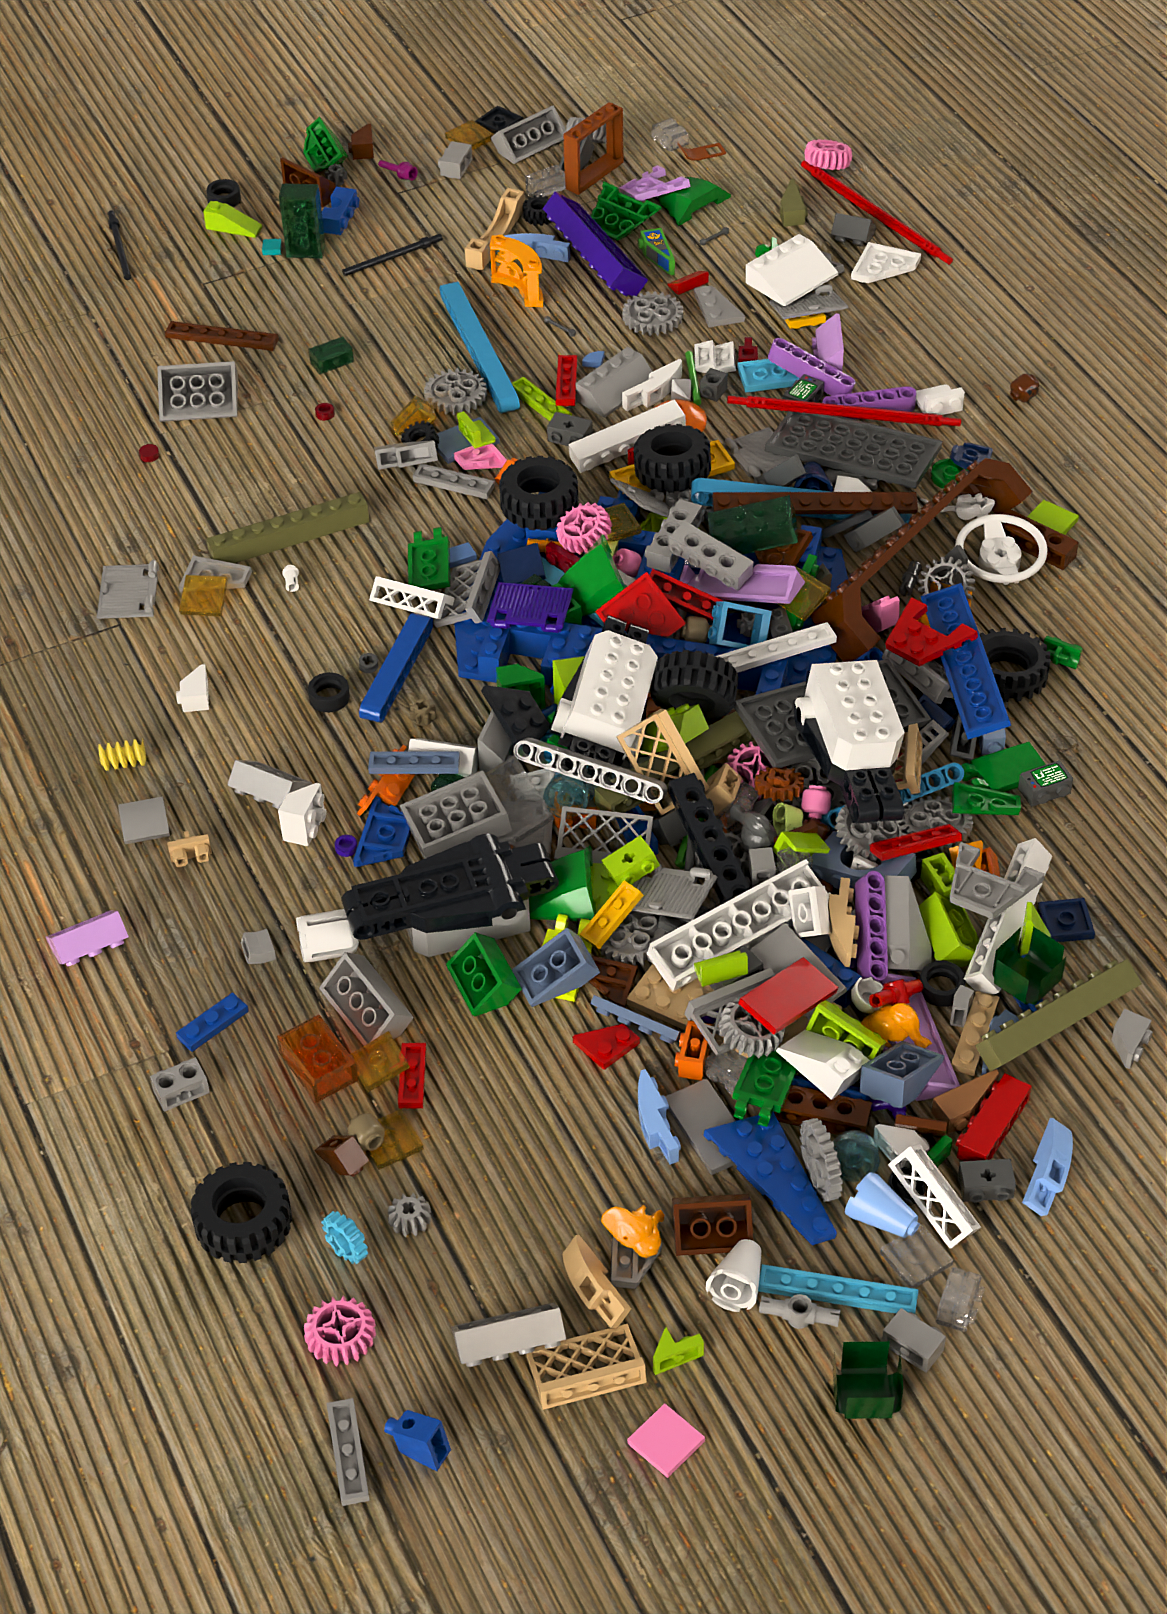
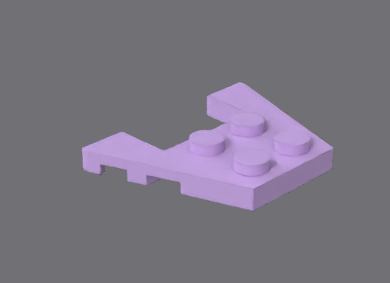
(650, 186)

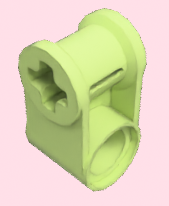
(786, 817)

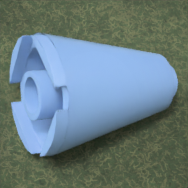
(881, 1207)

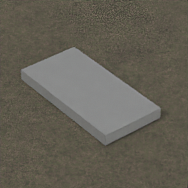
(785, 948)
(699, 1109)

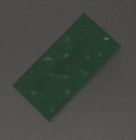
(302, 220)
(755, 525)

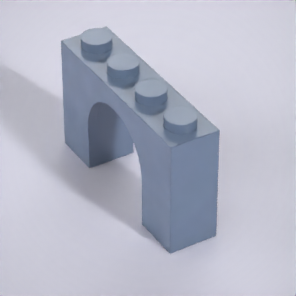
(833, 866)

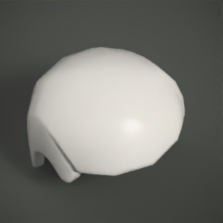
(861, 992)

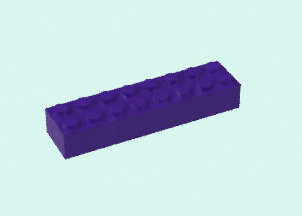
(594, 245)

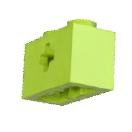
(631, 862)
(938, 874)

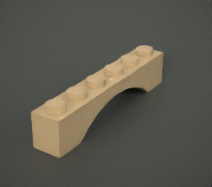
(508, 212)

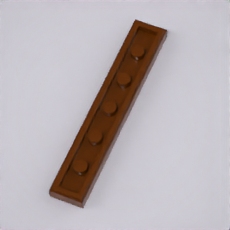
(221, 335)

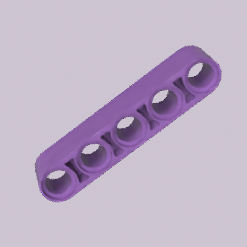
(801, 362)
(890, 399)
(871, 914)

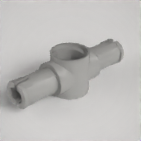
(788, 1307)

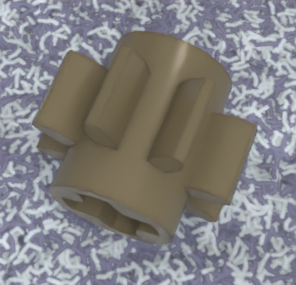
(422, 712)

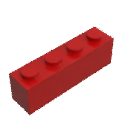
(685, 596)
(994, 1120)

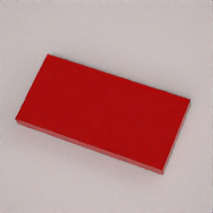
(788, 995)

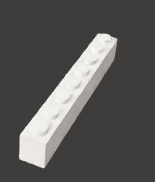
(998, 930)

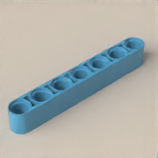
(940, 779)

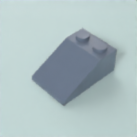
(555, 968)
(899, 1073)

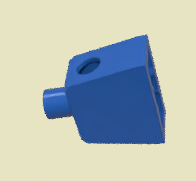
(420, 1438)

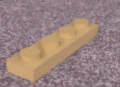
(976, 1025)

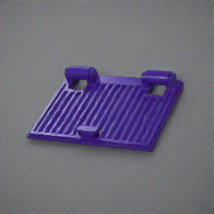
(530, 606)

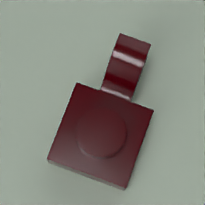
(748, 352)

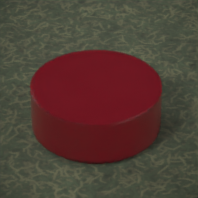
(324, 411)
(149, 453)

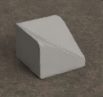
(681, 389)

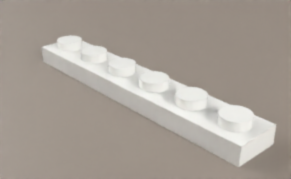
(780, 647)

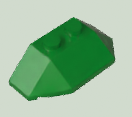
(322, 147)

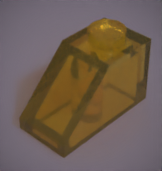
(414, 411)

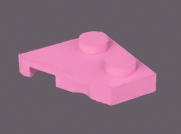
(480, 458)

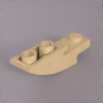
(843, 923)
(592, 1285)

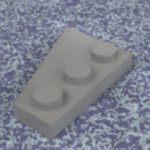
(716, 307)

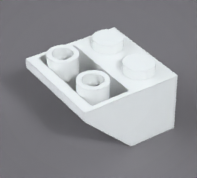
(302, 814)

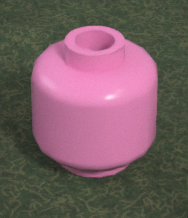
(627, 561)
(816, 801)

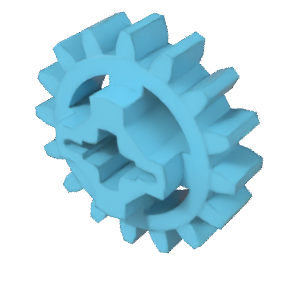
(344, 1237)

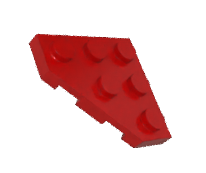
(645, 606)

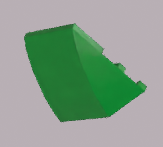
(687, 200)
(620, 213)
(594, 578)
(573, 893)

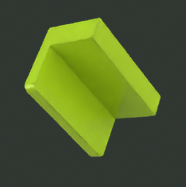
(474, 432)
(800, 842)
(721, 968)

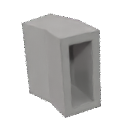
(258, 947)
(961, 1005)

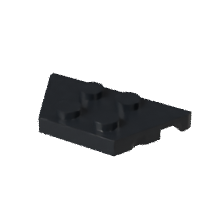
(517, 713)

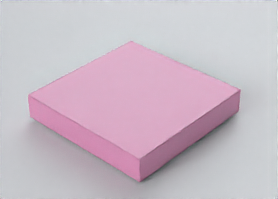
(666, 1440)

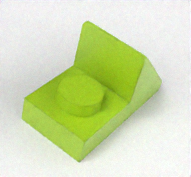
(672, 1354)

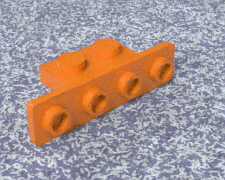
(388, 788)

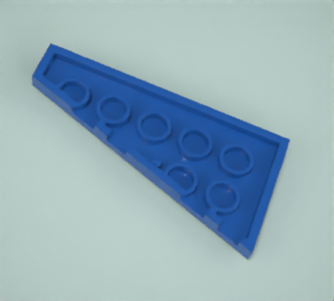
(774, 1170)

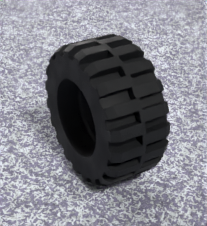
(671, 457)
(532, 476)
(695, 680)
(244, 1239)

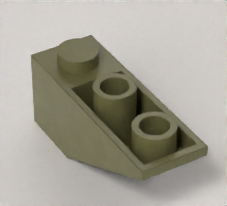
(792, 206)

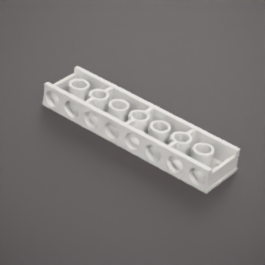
(729, 926)

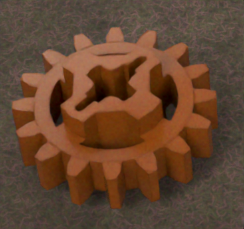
(779, 783)

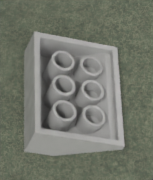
(197, 391)
(455, 814)

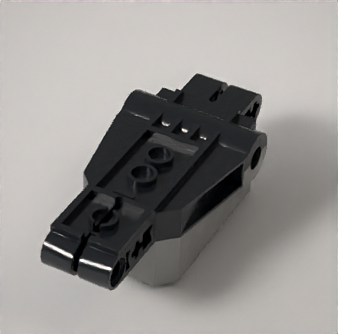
(453, 894)

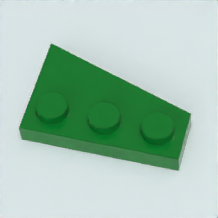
(978, 800)

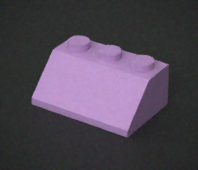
(828, 342)
(88, 937)

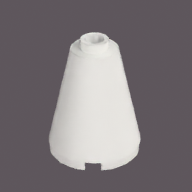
(736, 1278)

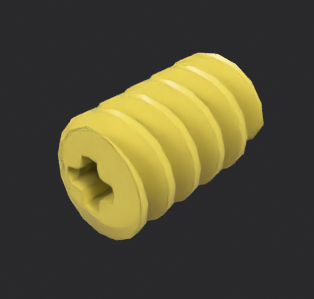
(122, 754)

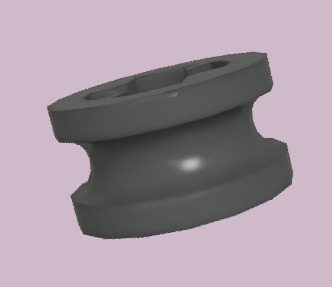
(365, 658)

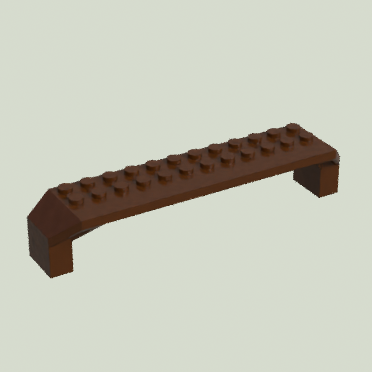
(843, 606)

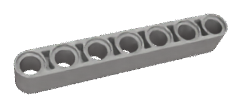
(579, 770)

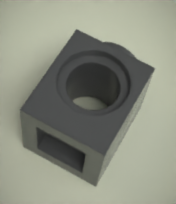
(713, 384)

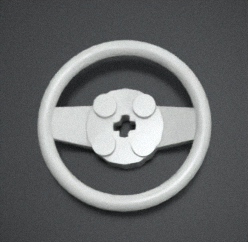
(1000, 554)

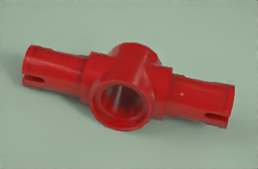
(896, 992)

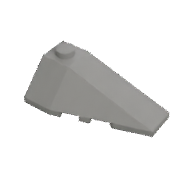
(906, 934)

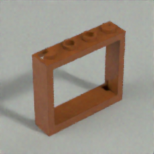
(580, 181)

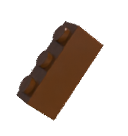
(296, 174)
(711, 1223)

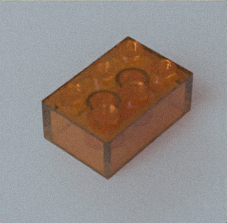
(317, 1058)

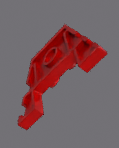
(920, 642)

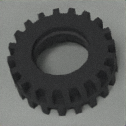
(1020, 650)

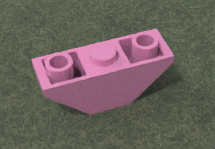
(882, 613)

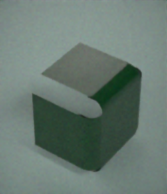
(1033, 975)
(864, 1386)

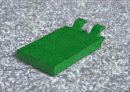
(429, 561)
(1002, 768)
(763, 1084)

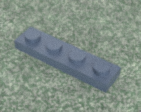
(414, 762)
(627, 1017)

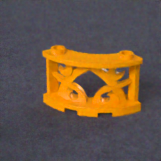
(511, 274)

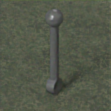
(725, 230)
(571, 332)

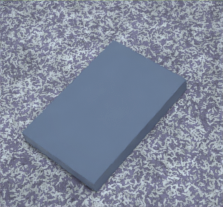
(453, 441)

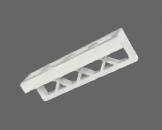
(413, 592)
(941, 1189)

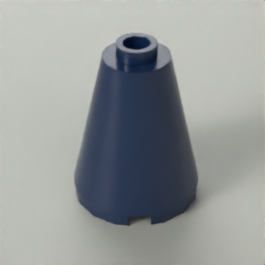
(814, 478)

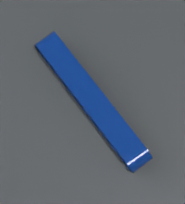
(396, 668)

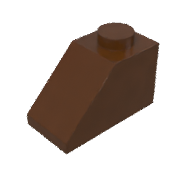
(362, 143)
(343, 1155)

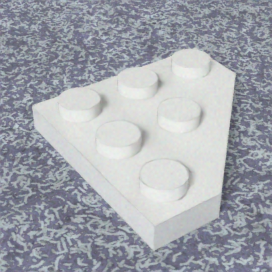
(883, 262)

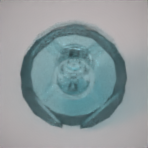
(565, 792)
(856, 1154)

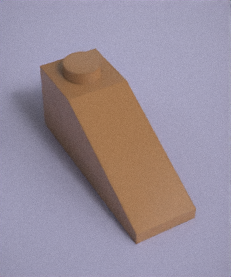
(963, 1102)

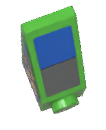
(657, 249)

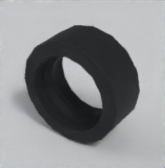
(224, 186)
(332, 703)
(941, 969)

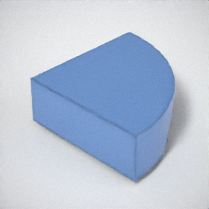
(593, 359)

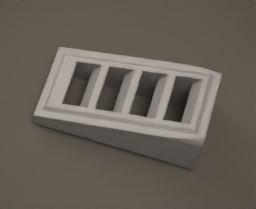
(936, 740)

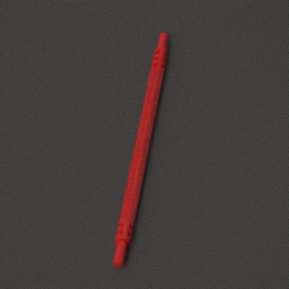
(877, 212)
(843, 411)

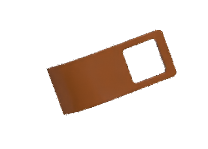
(700, 152)

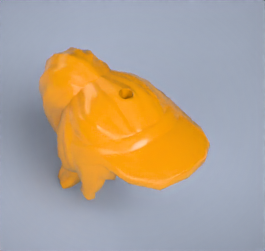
(896, 1024)
(635, 1229)

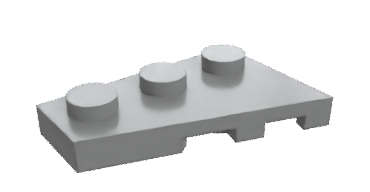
(236, 574)

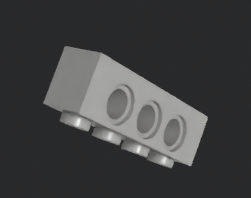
(658, 553)
(711, 555)

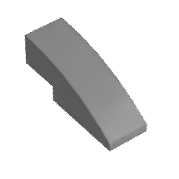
(405, 454)

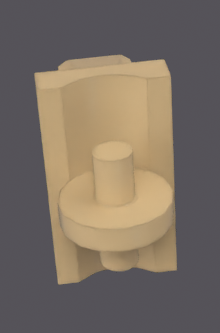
(188, 848)

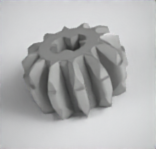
(409, 1215)

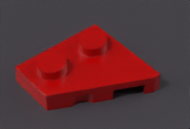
(607, 1044)

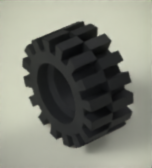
(534, 211)
(418, 431)

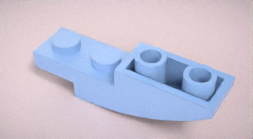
(544, 245)
(653, 1119)
(1052, 1167)

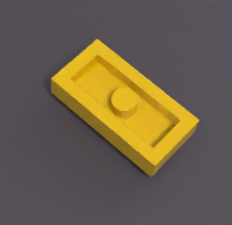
(812, 320)

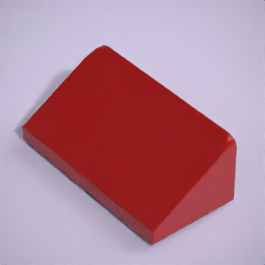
(689, 282)

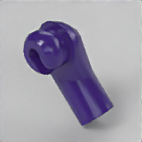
(880, 1105)

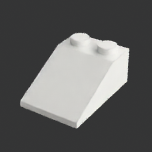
(824, 1061)

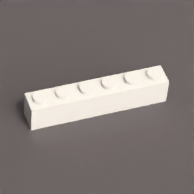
(617, 439)

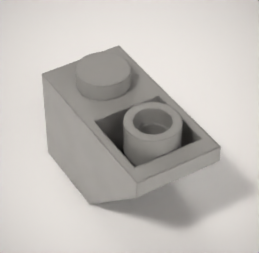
(1129, 1036)

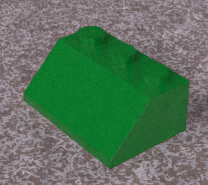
(483, 975)

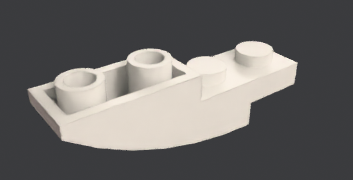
(654, 389)

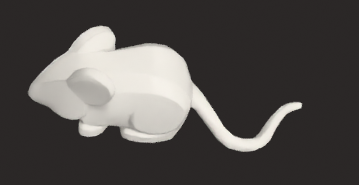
(970, 507)

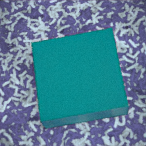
(272, 246)

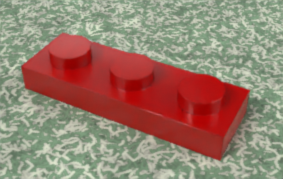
(413, 1079)

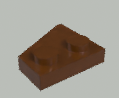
(614, 979)

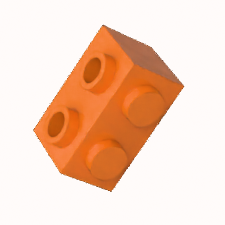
(692, 1054)

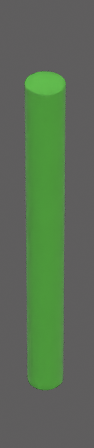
(692, 375)

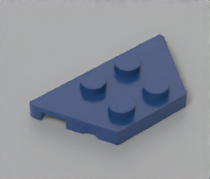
(383, 835)

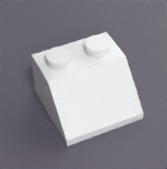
(810, 911)

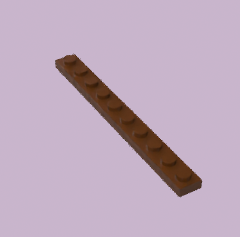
(824, 501)

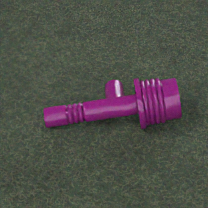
(404, 169)

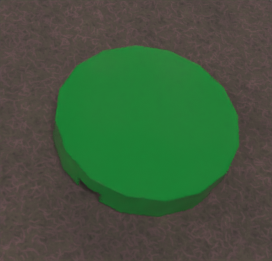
(944, 471)

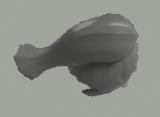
(756, 829)

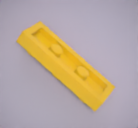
(611, 914)

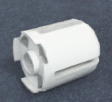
(325, 936)

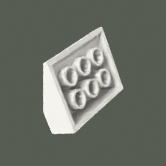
(790, 270)

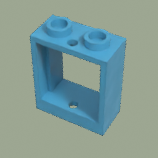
(719, 614)

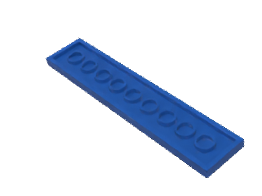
(967, 666)

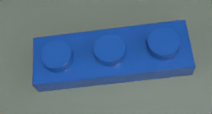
(212, 1022)

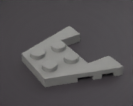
(984, 891)

